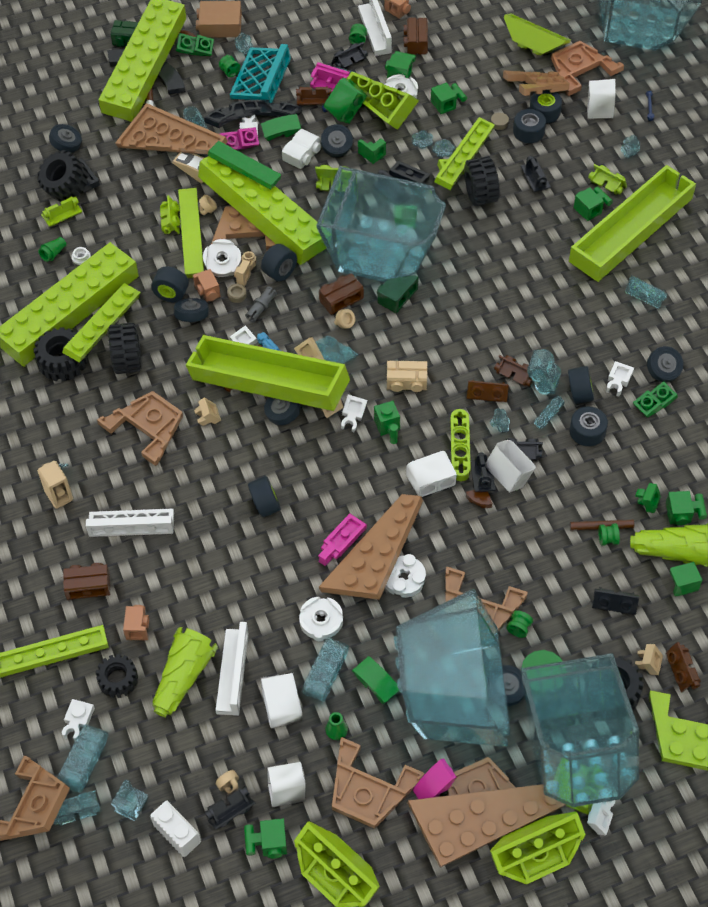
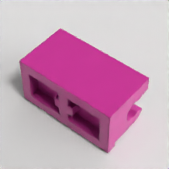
(326, 75)

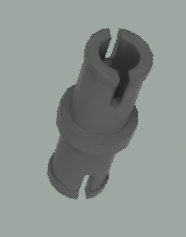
(261, 304)

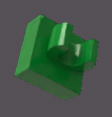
(649, 497)

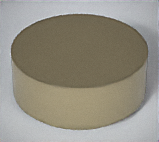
(500, 120)
(236, 293)

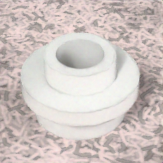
(80, 255)

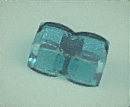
(544, 371)

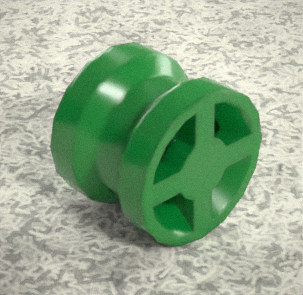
(357, 34)
(229, 66)
(608, 534)
(519, 624)

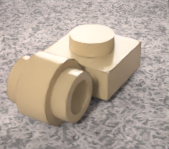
(243, 272)

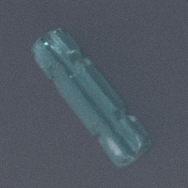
(549, 412)

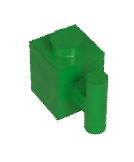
(400, 64)
(445, 97)
(590, 202)
(387, 420)
(682, 508)
(271, 838)

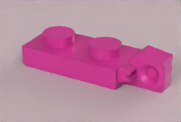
(341, 539)

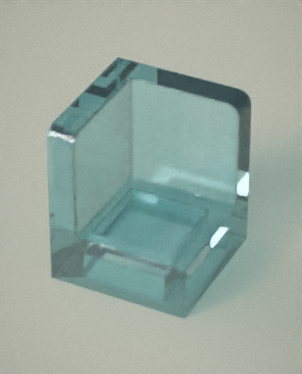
(129, 801)

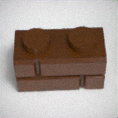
(416, 35)
(341, 293)
(86, 581)

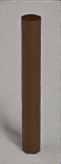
(591, 525)

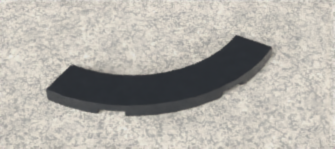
(167, 74)
(249, 108)

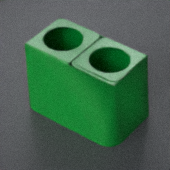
(345, 100)

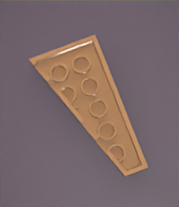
(167, 132)
(372, 560)
(472, 820)

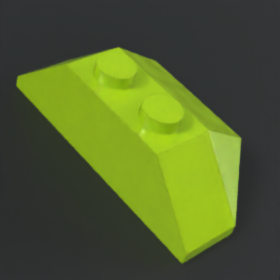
(533, 36)
(538, 847)
(334, 867)

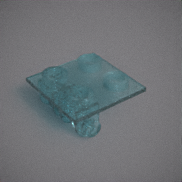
(335, 351)

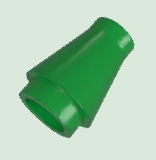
(51, 249)
(336, 726)

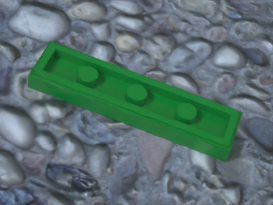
(244, 165)

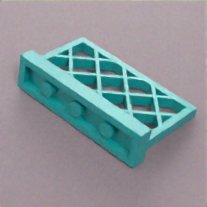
(273, 75)

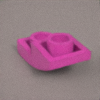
(242, 138)
(435, 781)

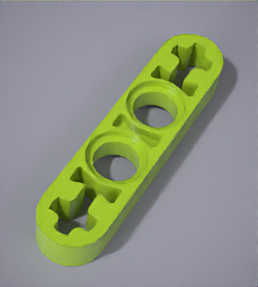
(463, 444)

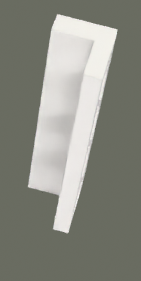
(376, 28)
(130, 522)
(232, 671)

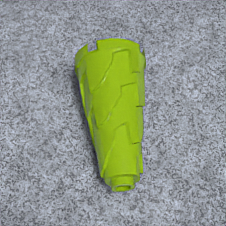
(674, 543)
(185, 661)

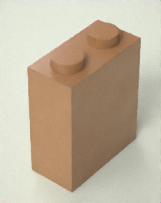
(219, 19)

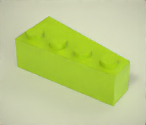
(385, 101)

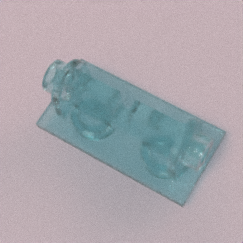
(645, 292)
(84, 804)

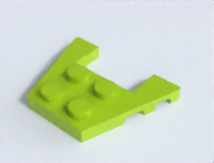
(679, 739)

